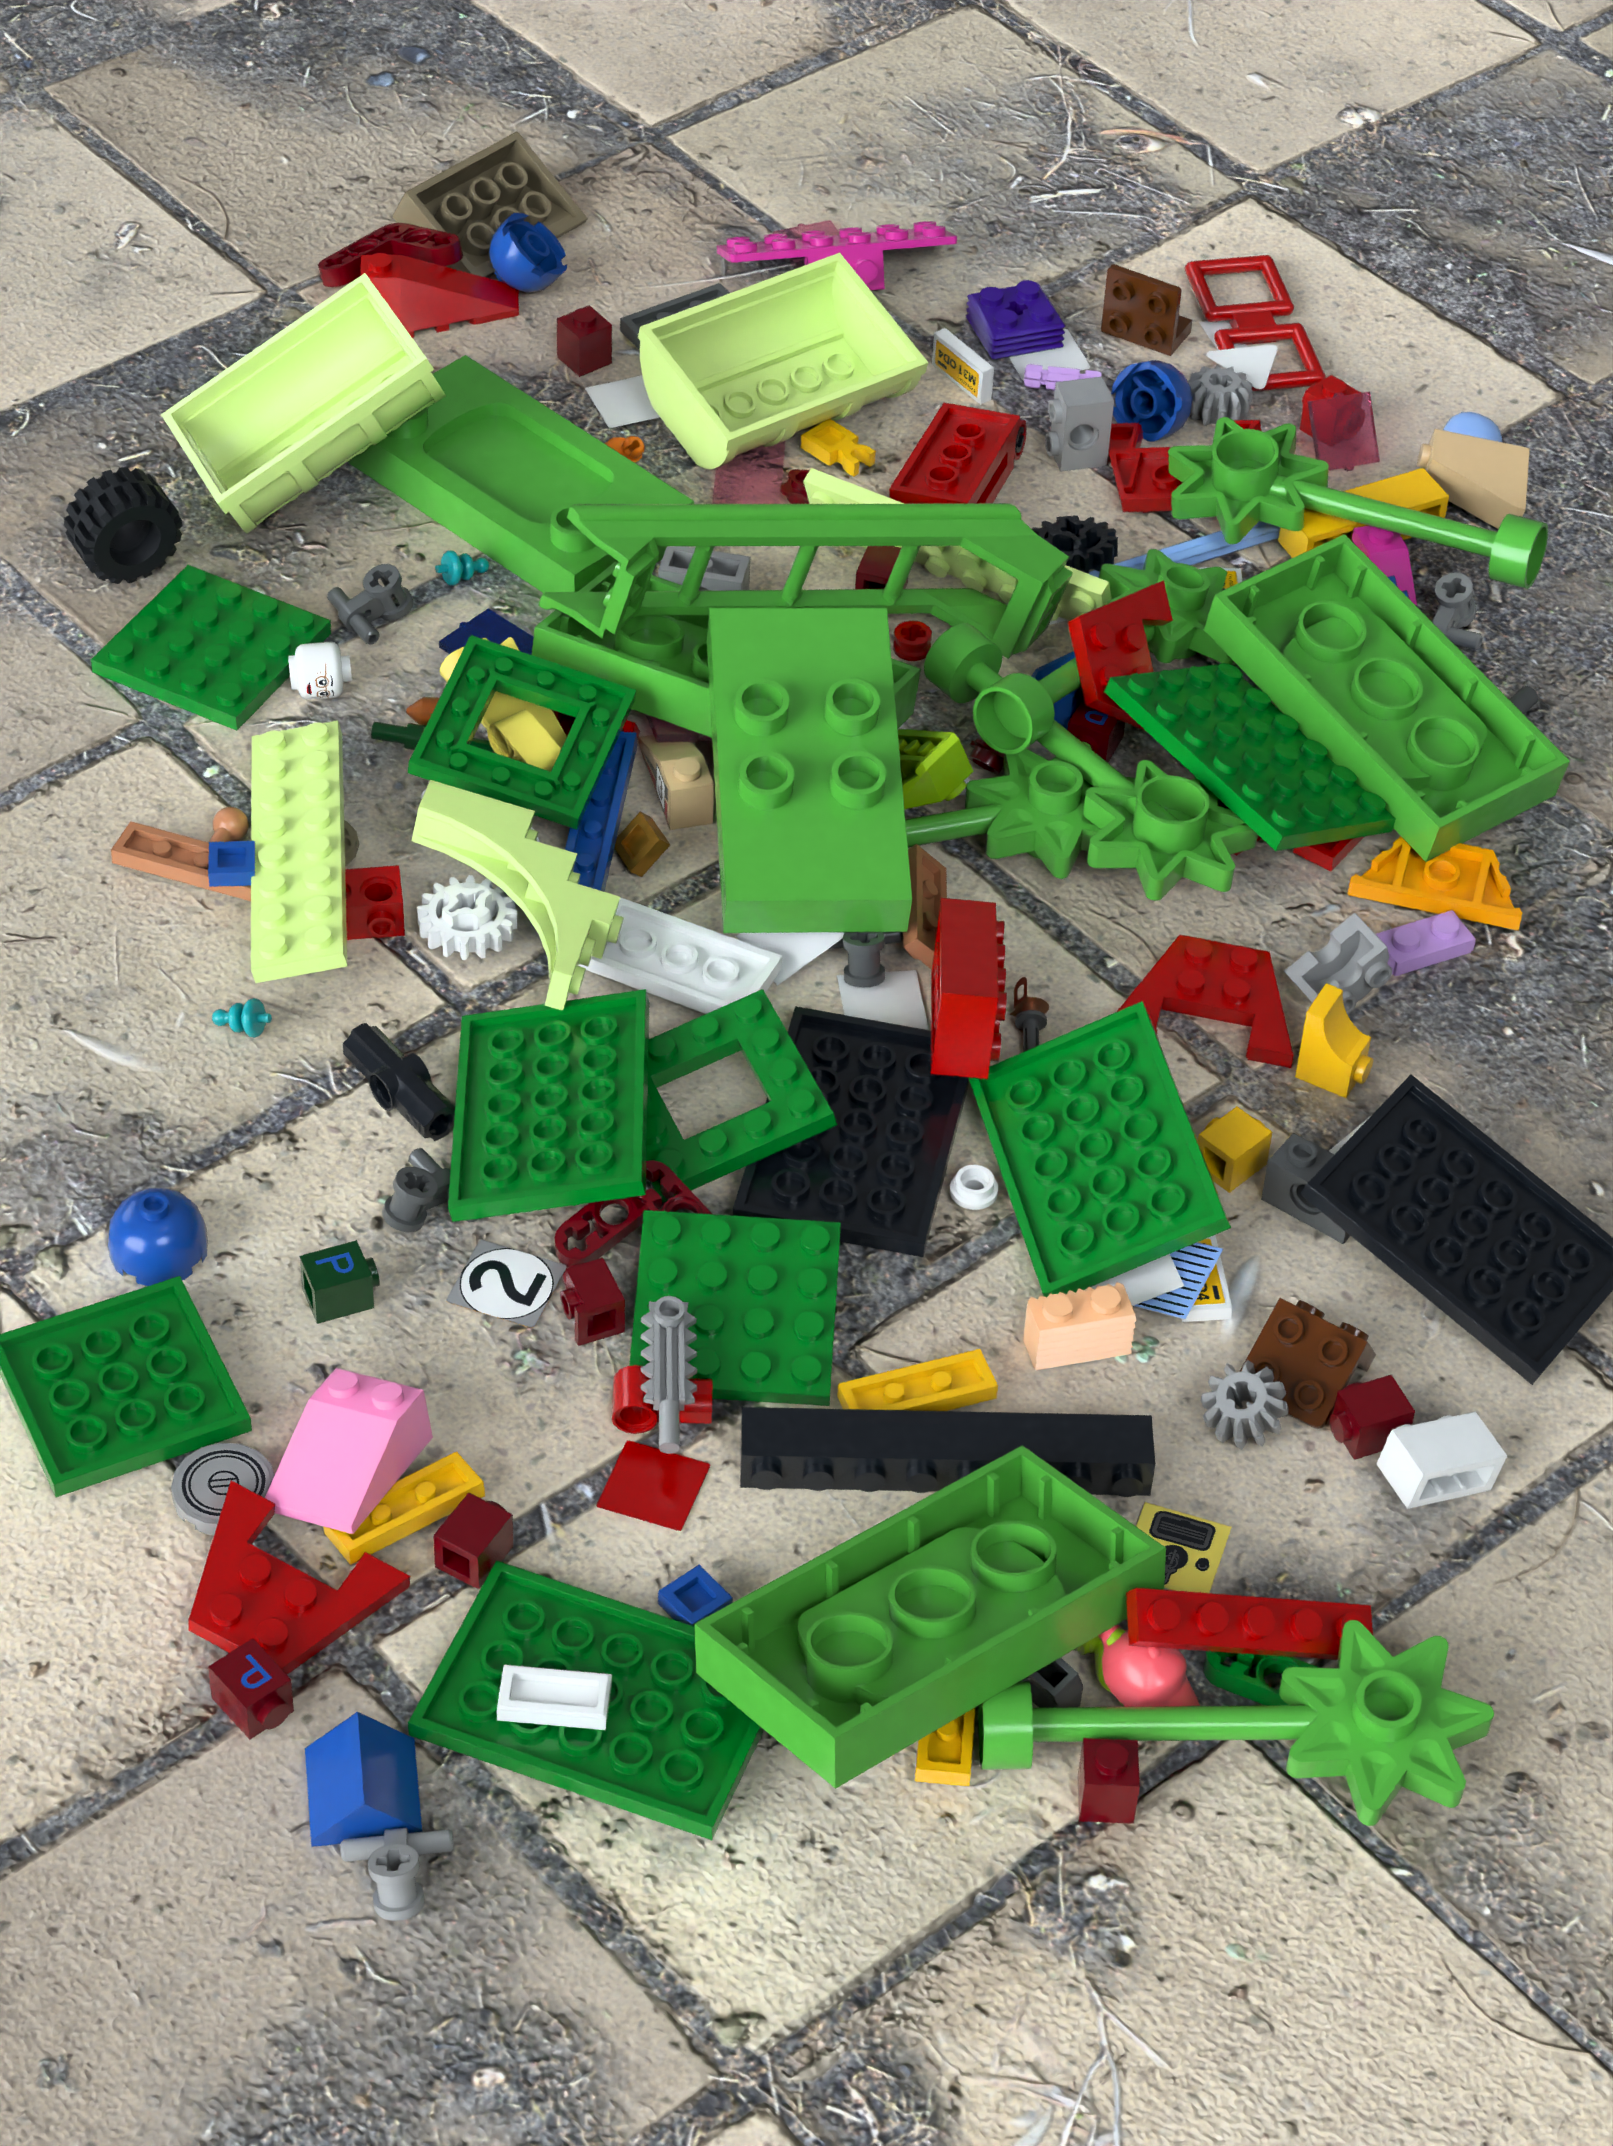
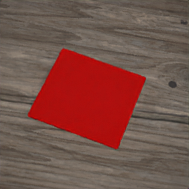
(653, 1485)

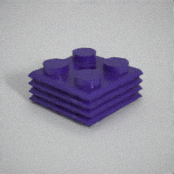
(1015, 320)

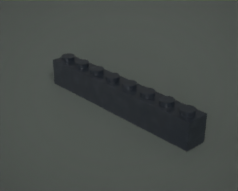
(937, 1448)

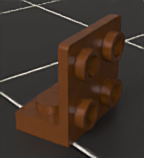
(1143, 311)

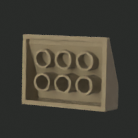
(483, 193)

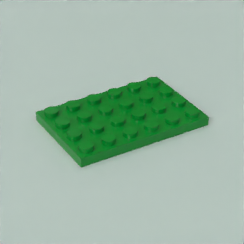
(1251, 755)
(551, 1106)
(1098, 1152)
(669, 1736)

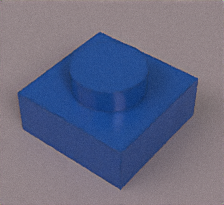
(231, 863)
(693, 1597)

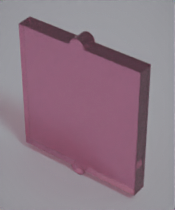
(1344, 430)

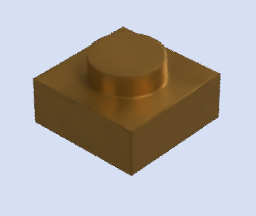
(641, 844)

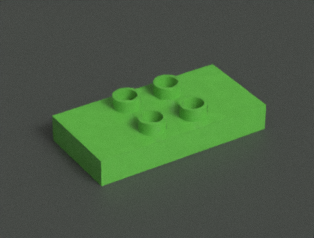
(807, 771)

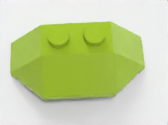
(931, 766)

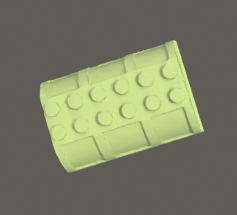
(774, 361)
(303, 403)

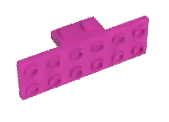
(859, 248)

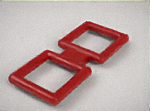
(1254, 321)

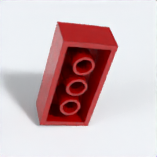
(967, 989)

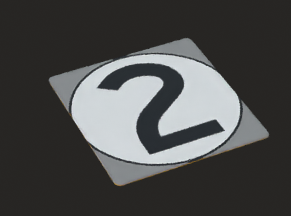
(506, 1283)

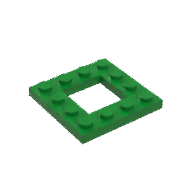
(488, 667)
(795, 1100)

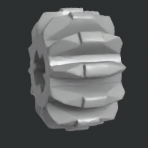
(1219, 394)
(1234, 1390)

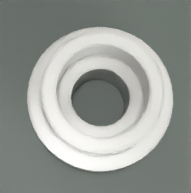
(974, 1187)

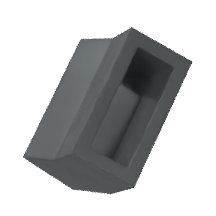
(1056, 1686)

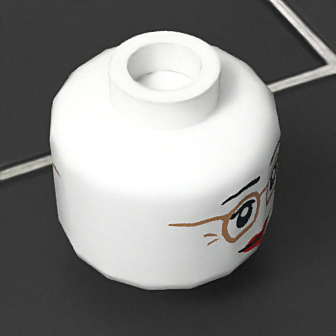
(319, 670)

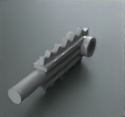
(668, 1366)

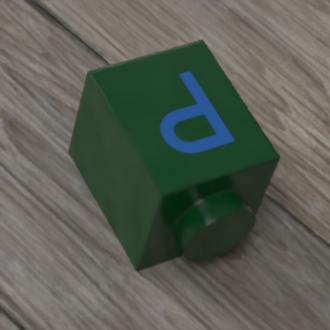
(338, 1281)

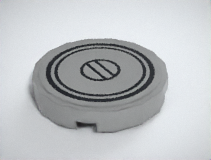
(205, 1476)

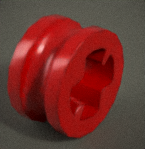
(912, 640)

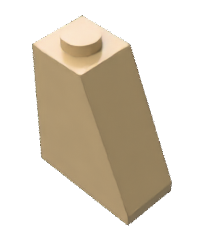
(1478, 474)

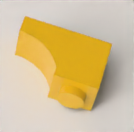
(1332, 1047)

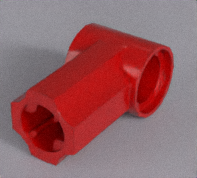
(635, 1416)

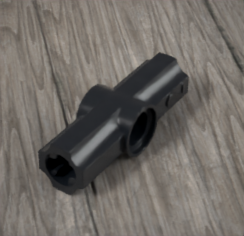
(399, 1081)

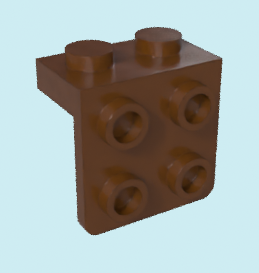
(1309, 1358)

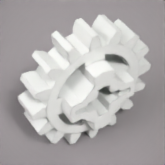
(467, 917)

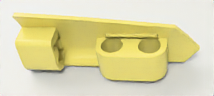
(517, 726)

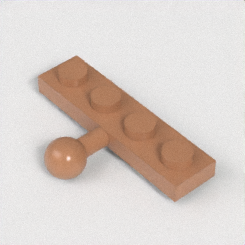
(178, 855)

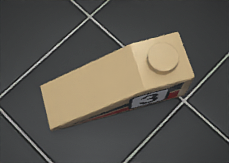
(679, 781)

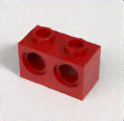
(374, 902)

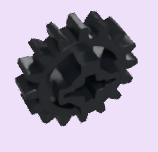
(1084, 542)

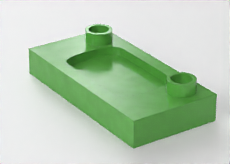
(506, 475)
(662, 659)
(1386, 695)
(926, 1614)

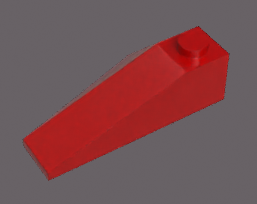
(436, 295)

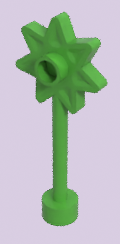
(1259, 478)
(1021, 709)
(1025, 811)
(1156, 825)
(1366, 1720)

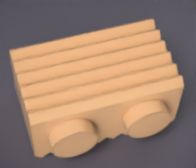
(1079, 1326)

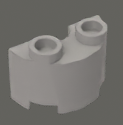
(1350, 961)

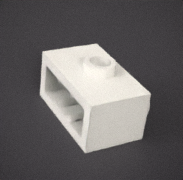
(1441, 1459)

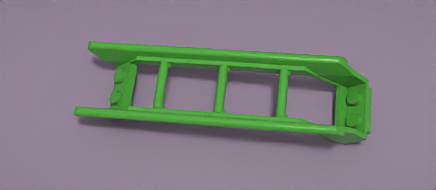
(985, 529)

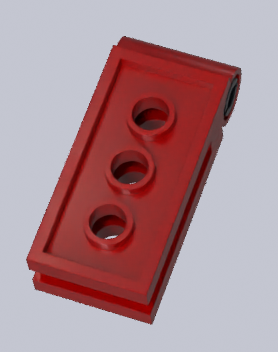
(961, 457)

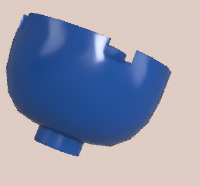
(526, 254)
(1154, 397)
(157, 1236)

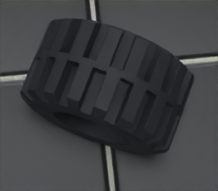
(123, 525)

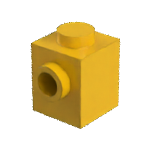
(1234, 1147)

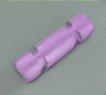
(1036, 376)

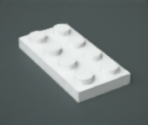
(683, 960)

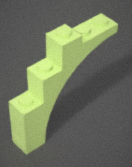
(537, 876)

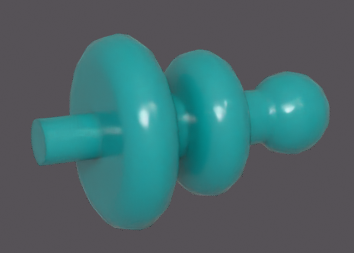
(457, 567)
(247, 1018)

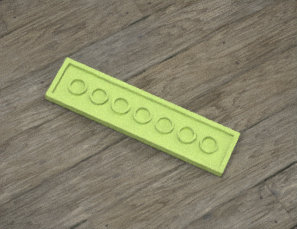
(1081, 594)
(298, 852)

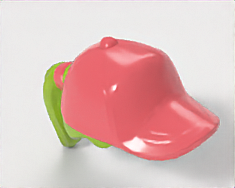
(1138, 1673)

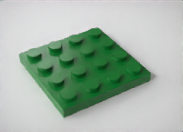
(209, 647)
(758, 1299)
(119, 1386)

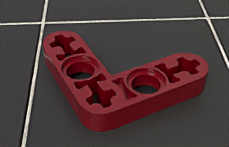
(391, 239)
(579, 1227)

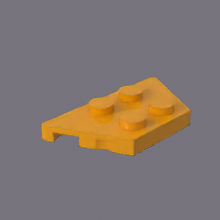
(1457, 880)

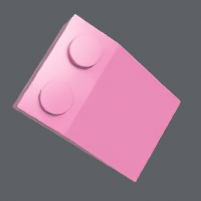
(349, 1450)

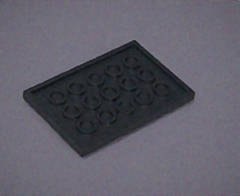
(890, 1142)
(1468, 1227)

